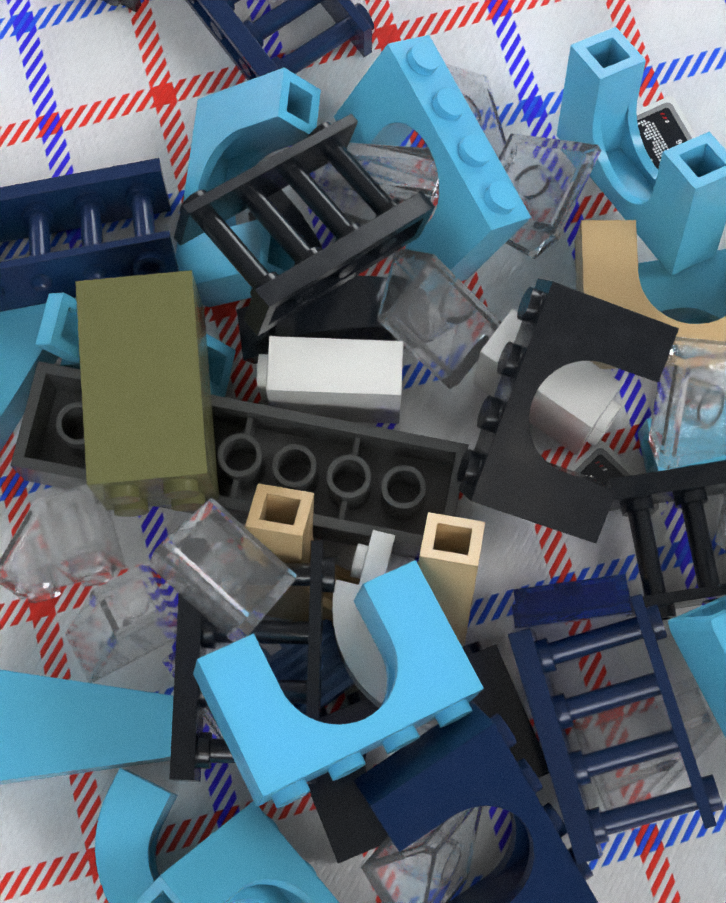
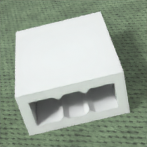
(333, 377)
(570, 404)

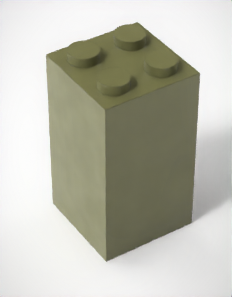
(146, 393)

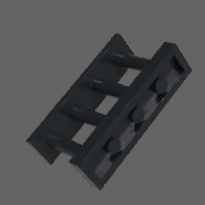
(315, 270)
(689, 491)
(195, 634)

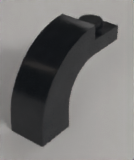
(341, 314)

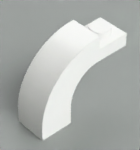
(351, 634)

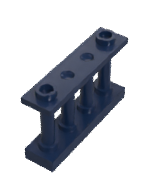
(245, 39)
(86, 203)
(572, 770)

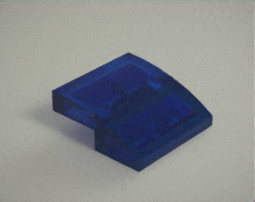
(571, 601)

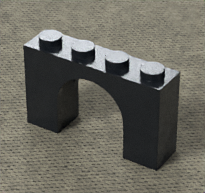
(555, 330)
(341, 806)

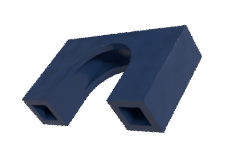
(471, 768)

